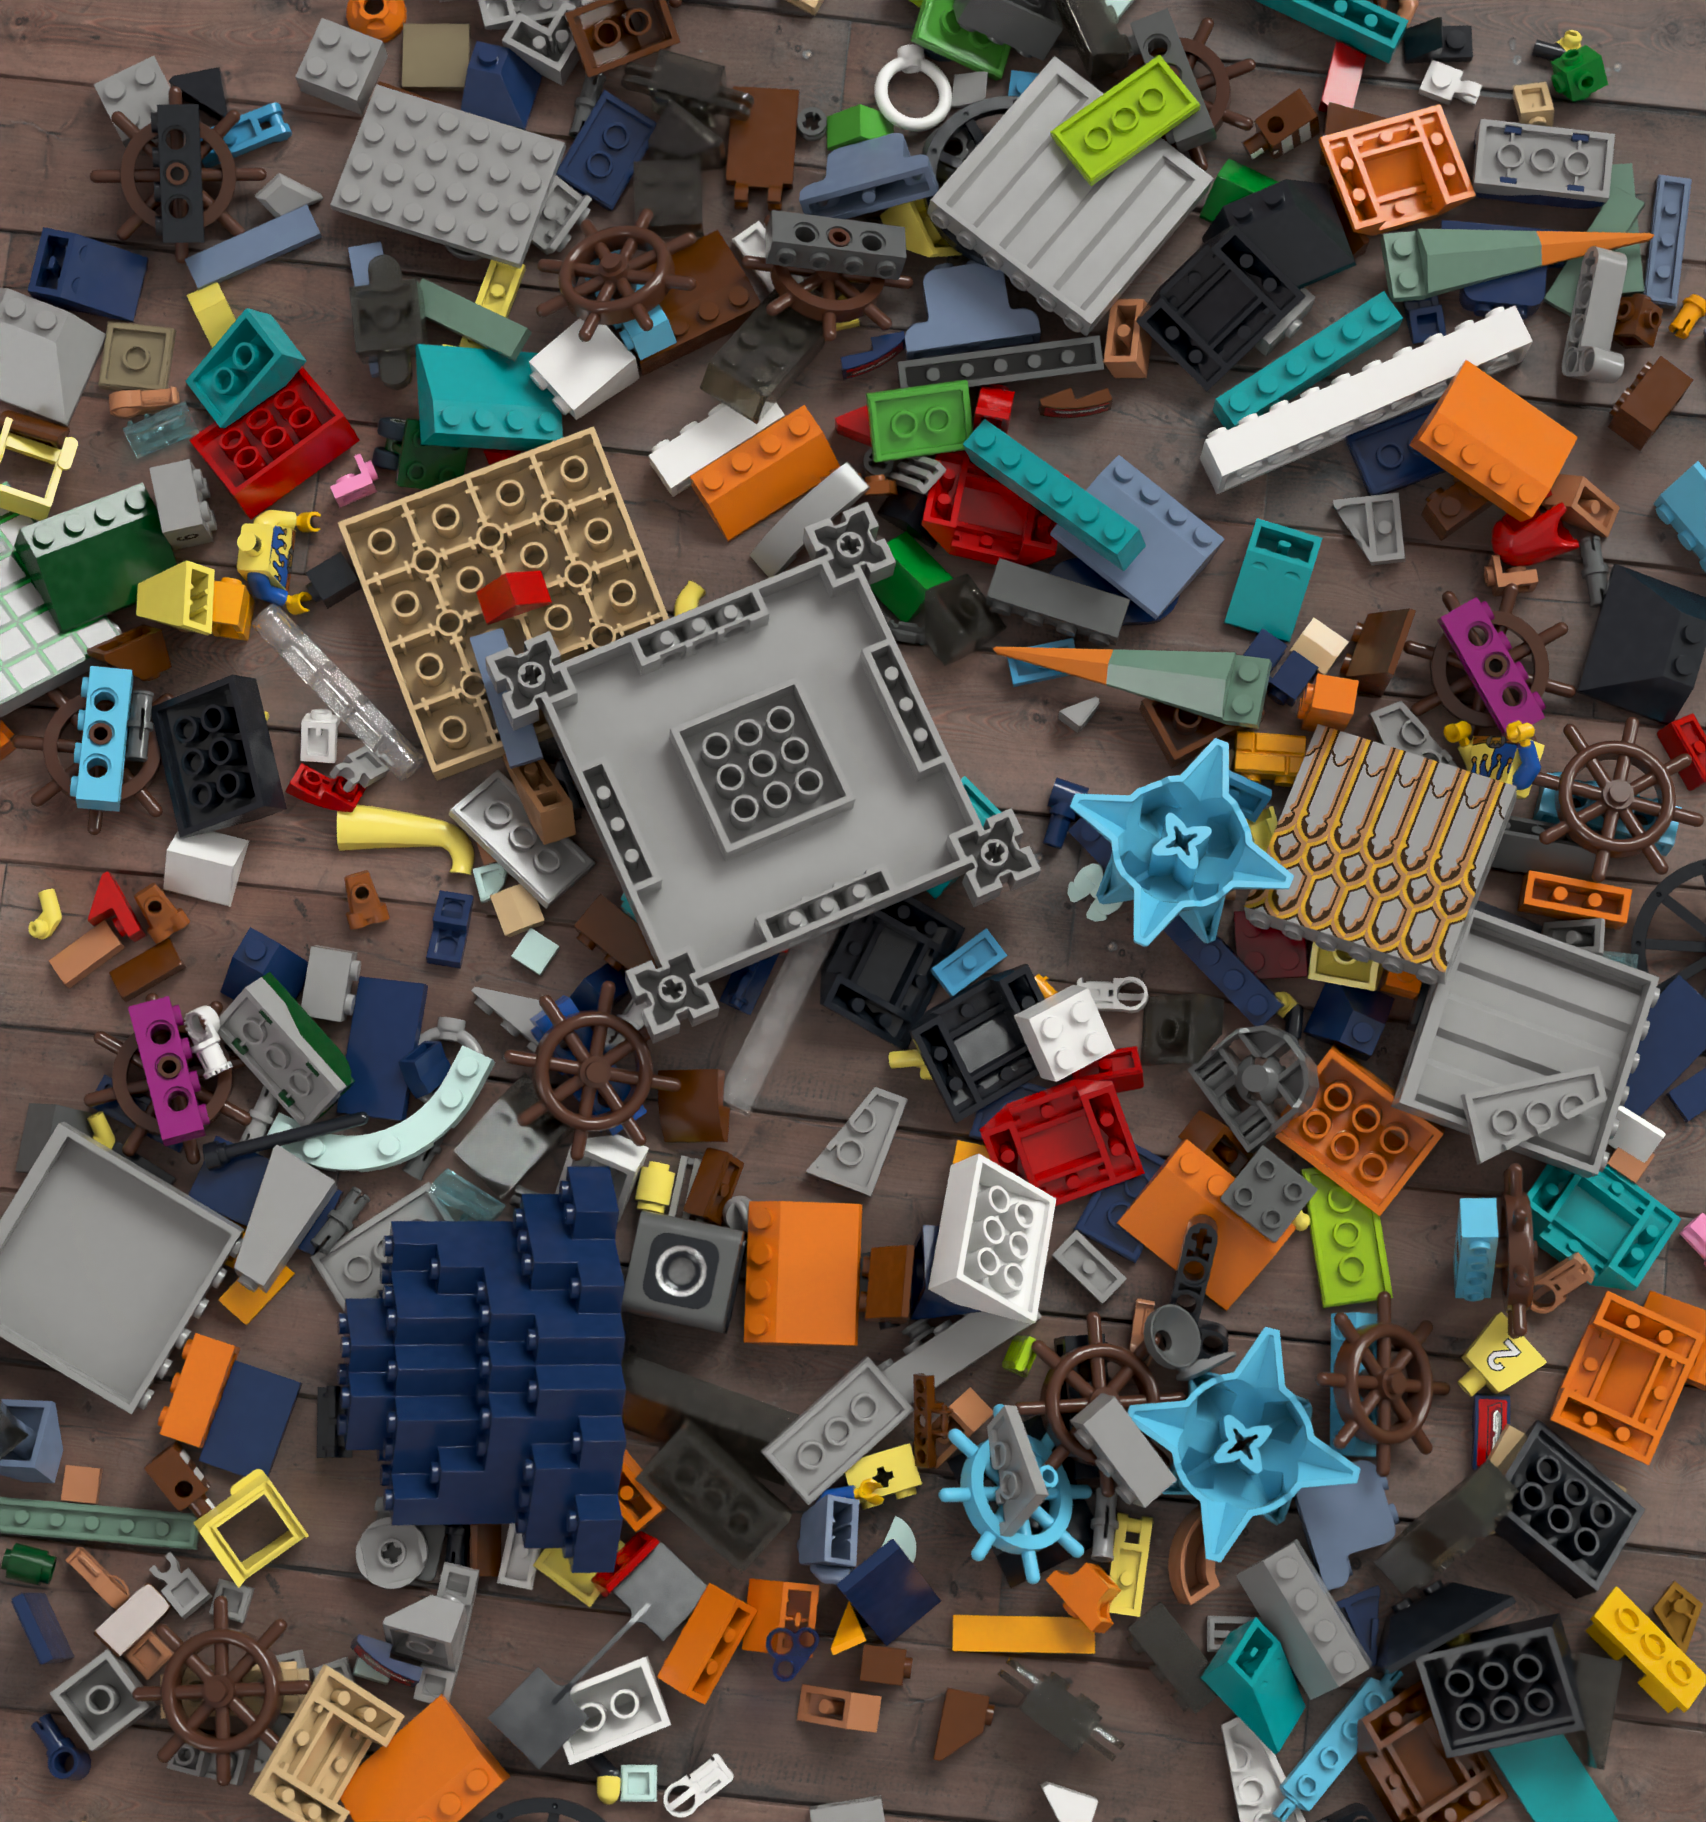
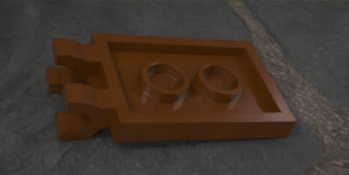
(764, 146)

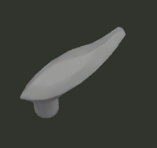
(1203, 1366)

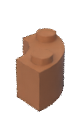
(1189, 1570)

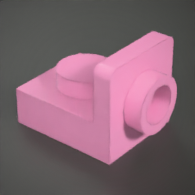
(352, 487)

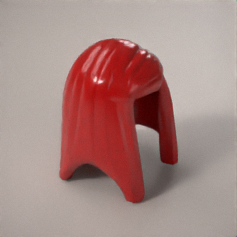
(1532, 539)

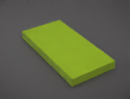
(1125, 120)
(1345, 1245)

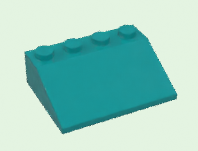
(482, 400)

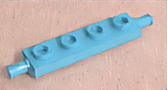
(1333, 1748)

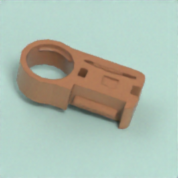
(137, 402)
(1562, 1280)
(1141, 1312)
(99, 1578)

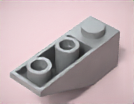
(513, 1010)

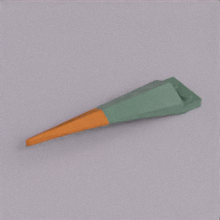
(1446, 260)
(1204, 683)

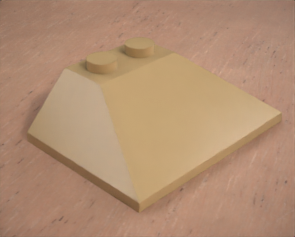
(324, 1749)

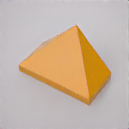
(848, 1633)

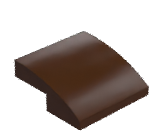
(696, 1109)

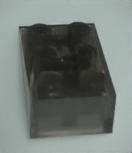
(502, 1149)

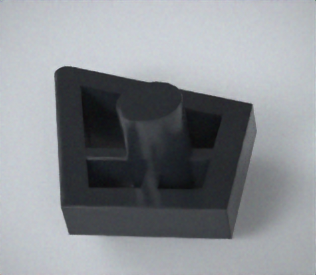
(564, 778)

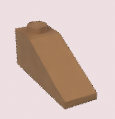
(543, 800)

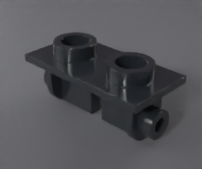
(328, 1407)

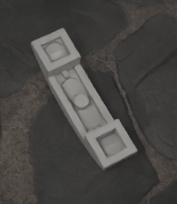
(502, 13)
(826, 500)
(462, 1584)

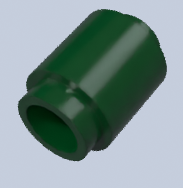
(29, 1564)

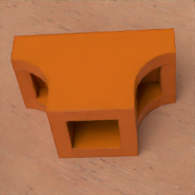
(1086, 1595)

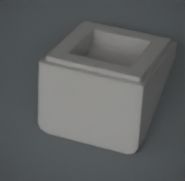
(968, 89)
(1079, 714)

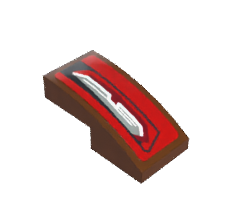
(1067, 406)

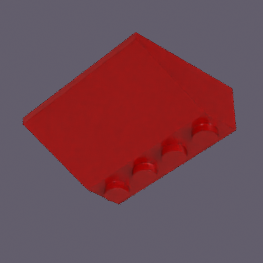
(276, 444)

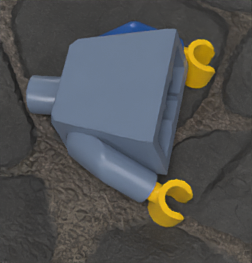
(831, 1531)

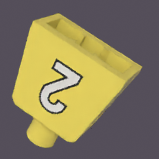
(1498, 1359)

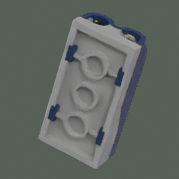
(1542, 164)

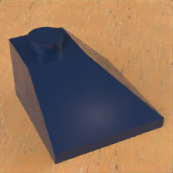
(500, 86)
(259, 956)
(1349, 1018)

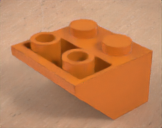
(778, 1606)

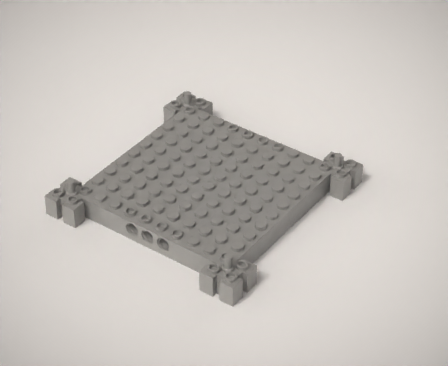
(761, 770)

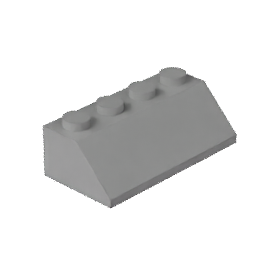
(1304, 1620)

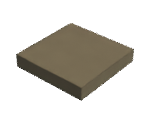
(435, 56)
(136, 357)

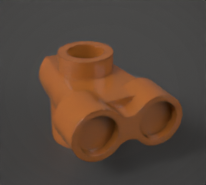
(363, 909)
(164, 919)

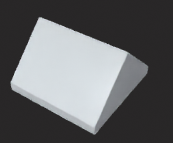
(205, 866)
(1069, 1804)

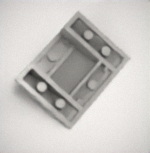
(44, 356)

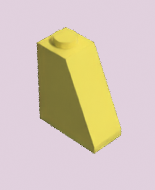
(179, 597)

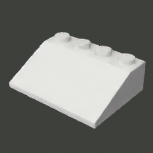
(992, 1240)

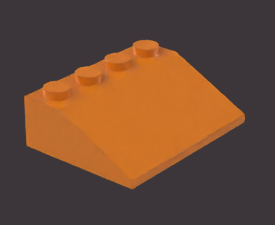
(1494, 442)
(1357, 1133)
(1190, 1186)
(803, 1273)
(426, 1772)

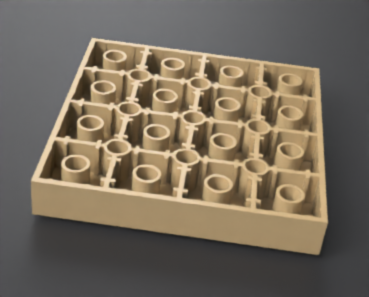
(440, 546)

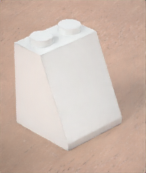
(583, 372)

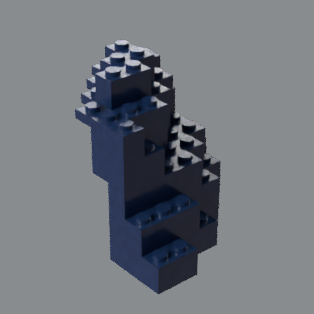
(498, 1372)

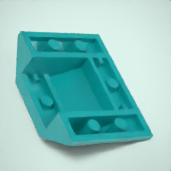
(1604, 1220)

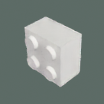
(1064, 1033)

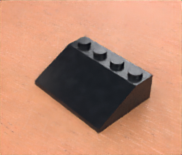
(218, 756)
(1565, 1512)
(1502, 1686)

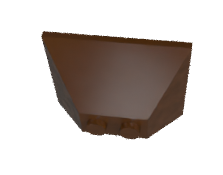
(1410, 1768)

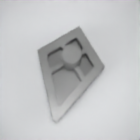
(285, 195)

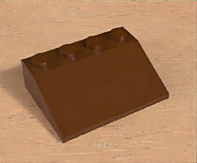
(712, 309)

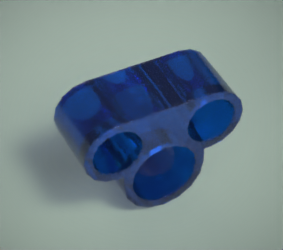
(796, 1656)

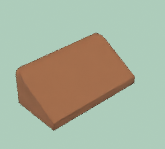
(86, 954)

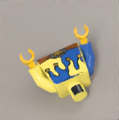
(267, 556)
(1502, 758)

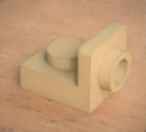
(1534, 104)

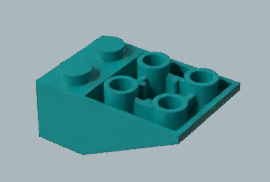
(1273, 579)
(1257, 1683)

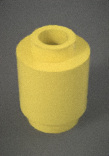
(654, 1187)

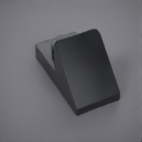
(1437, 42)

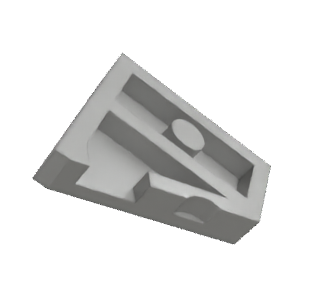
(1375, 526)

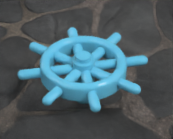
(976, 1498)

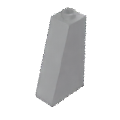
(283, 1214)

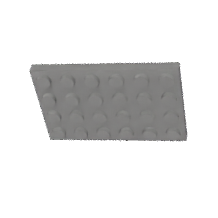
(448, 176)

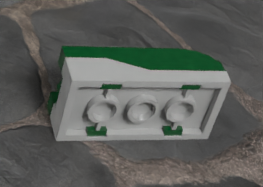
(286, 1050)

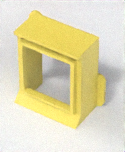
(23, 502)
(243, 1494)

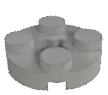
(381, 1570)

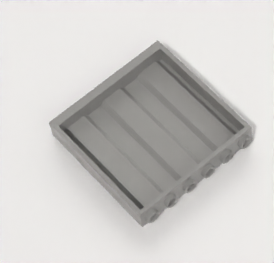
(1044, 223)
(1525, 1012)

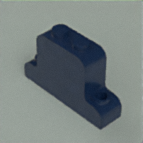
(1520, 289)

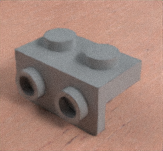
(560, 213)

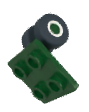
(416, 464)

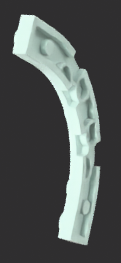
(402, 1140)

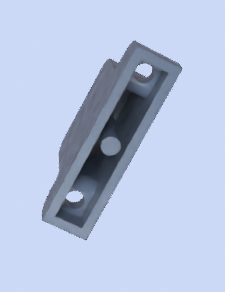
(869, 179)
(968, 314)
(1345, 1521)

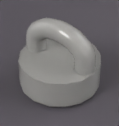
(736, 1213)

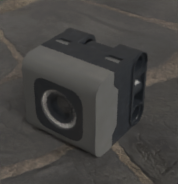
(684, 1272)

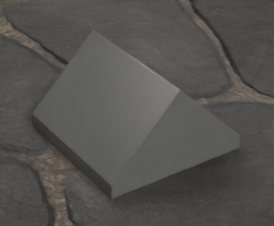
(39, 1127)

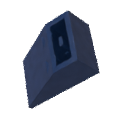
(87, 275)

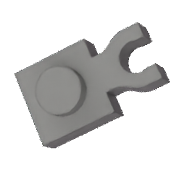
(360, 767)
(183, 1589)

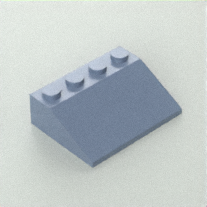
(1174, 538)

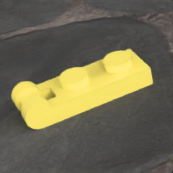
(1130, 1564)

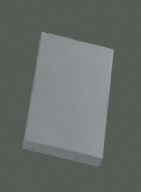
(502, 828)
(355, 1259)
(837, 1430)

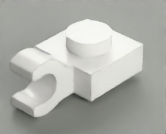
(1444, 83)

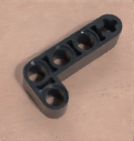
(1197, 1283)

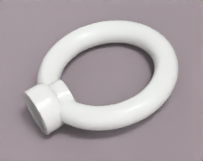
(910, 61)

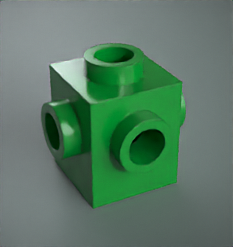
(1578, 73)

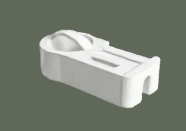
(1107, 997)
(703, 1783)

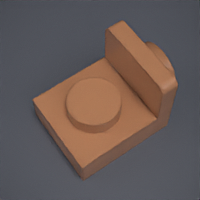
(1524, 579)

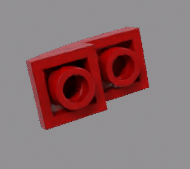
(322, 791)

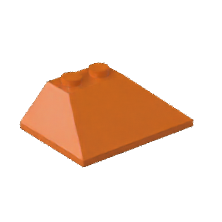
(1397, 171)
(1626, 1377)

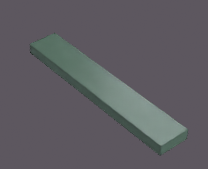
(98, 1523)

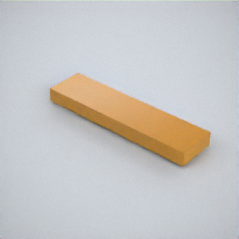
(1021, 1634)

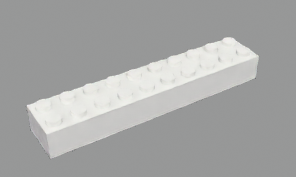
(1361, 399)

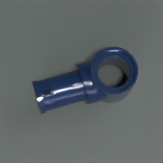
(1060, 811)
(60, 1749)

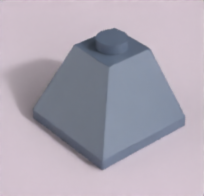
(40, 1452)

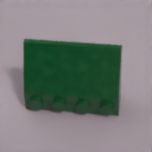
(95, 556)

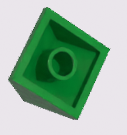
(1232, 184)
(912, 576)

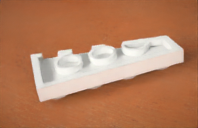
(1254, 1774)

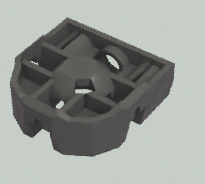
(1223, 1070)

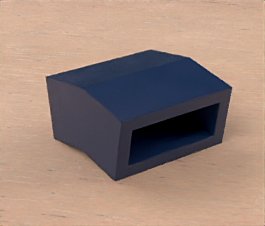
(424, 1068)

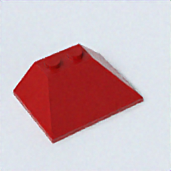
(983, 518)
(1065, 1139)

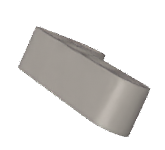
(1594, 318)

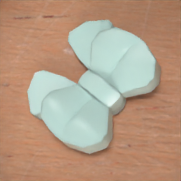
(1086, 883)

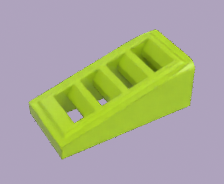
(1019, 1356)

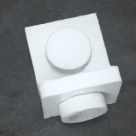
(319, 736)

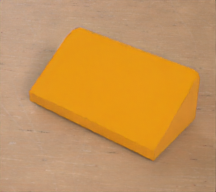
(248, 1304)

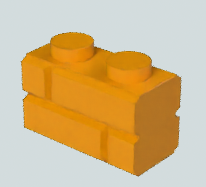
(1268, 756)

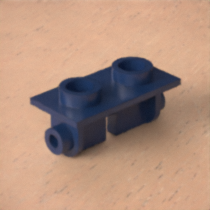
(747, 984)

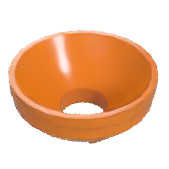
(381, 26)

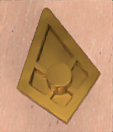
(1678, 1614)

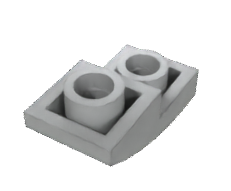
(203, 1764)

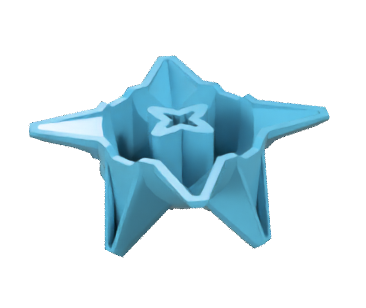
(1179, 848)
(1269, 1468)

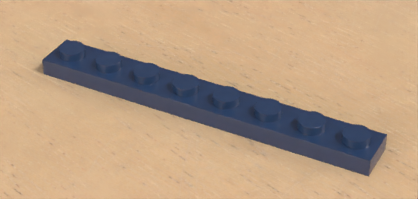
(1214, 959)

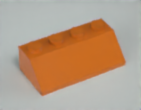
(765, 473)

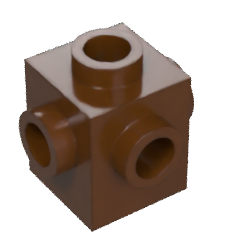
(1637, 322)

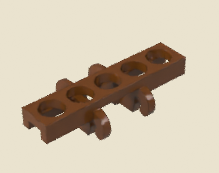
(924, 1436)

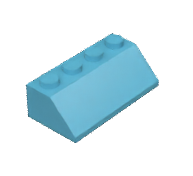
(1685, 509)

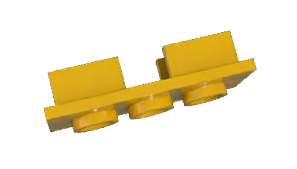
(1627, 1631)

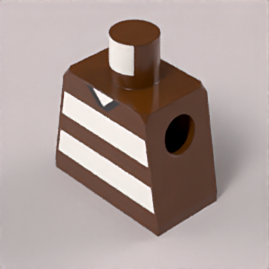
(1293, 119)
(175, 1466)

